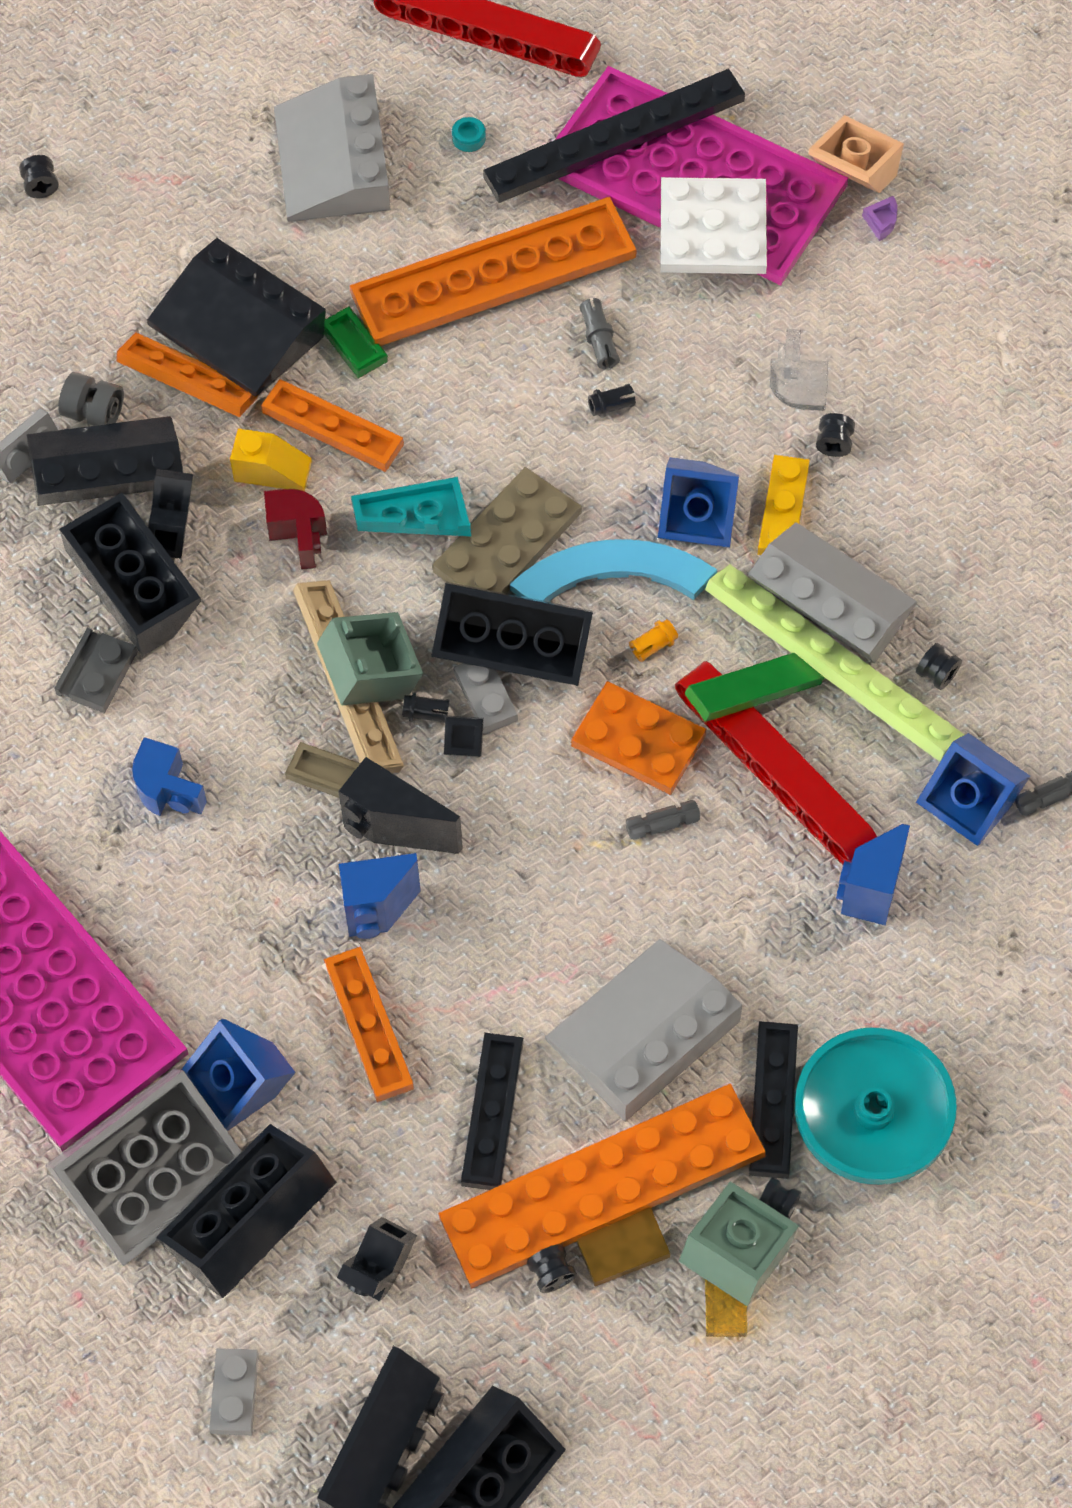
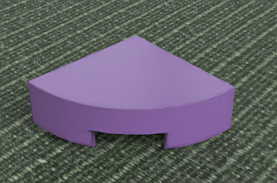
(881, 217)

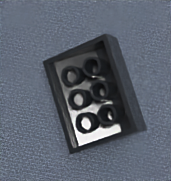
(238, 317)

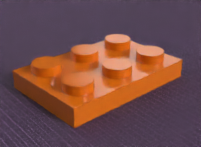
(638, 737)

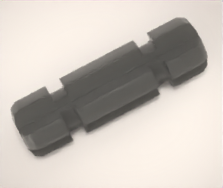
(1044, 795)
(663, 819)

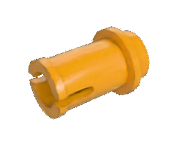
(654, 640)

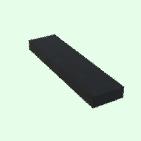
(774, 1097)
(492, 1111)

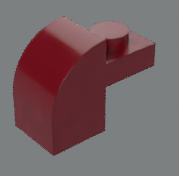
(299, 516)

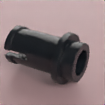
(607, 401)
(423, 707)

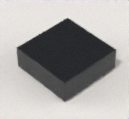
(463, 736)

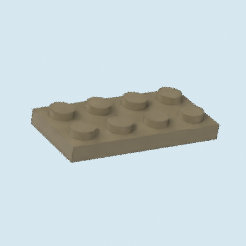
(509, 534)

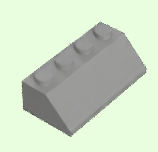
(832, 590)

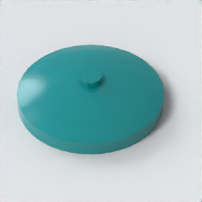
(875, 1106)

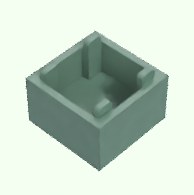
(369, 658)
(738, 1243)

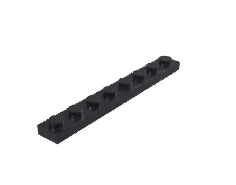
(613, 135)

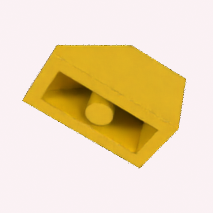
(268, 461)

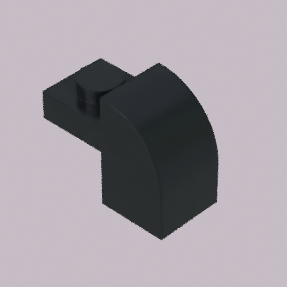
(170, 509)
(378, 1259)

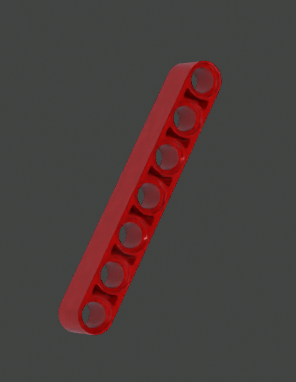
(501, 30)
(785, 773)

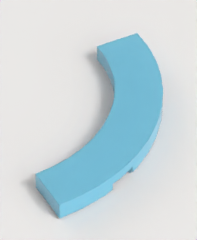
(614, 560)

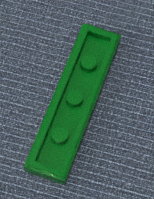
(752, 686)

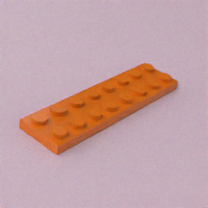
(492, 271)
(601, 1184)

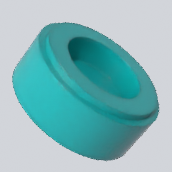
(468, 134)

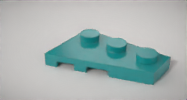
(414, 509)

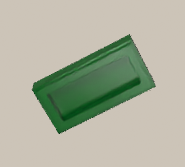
(354, 342)

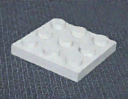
(713, 225)

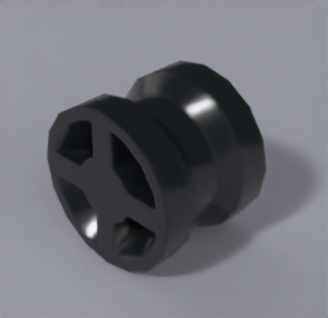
(38, 176)
(835, 435)
(938, 666)
(780, 1198)
(551, 1268)

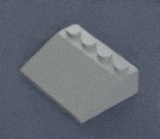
(332, 151)
(645, 1027)
(145, 1164)

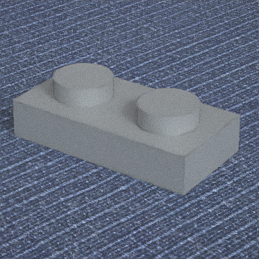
(14, 447)
(486, 696)
(234, 1391)

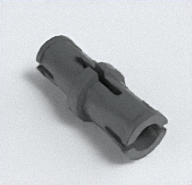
(599, 333)

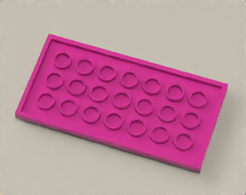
(796, 188)
(70, 1021)

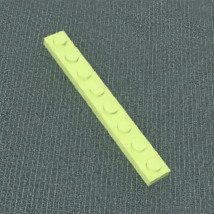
(833, 661)

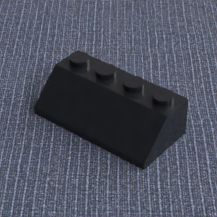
(102, 459)
(130, 572)
(512, 633)
(247, 1209)
(383, 1435)
(488, 1460)

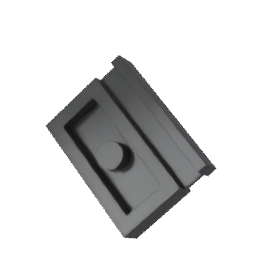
(96, 670)

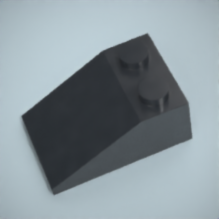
(396, 813)

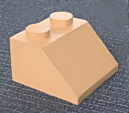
(859, 153)

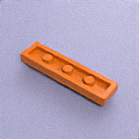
(183, 374)
(332, 425)
(368, 1024)

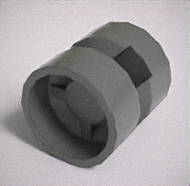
(91, 401)

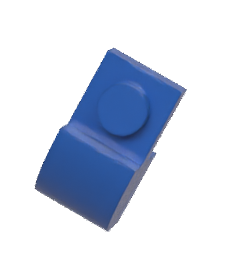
(157, 780)

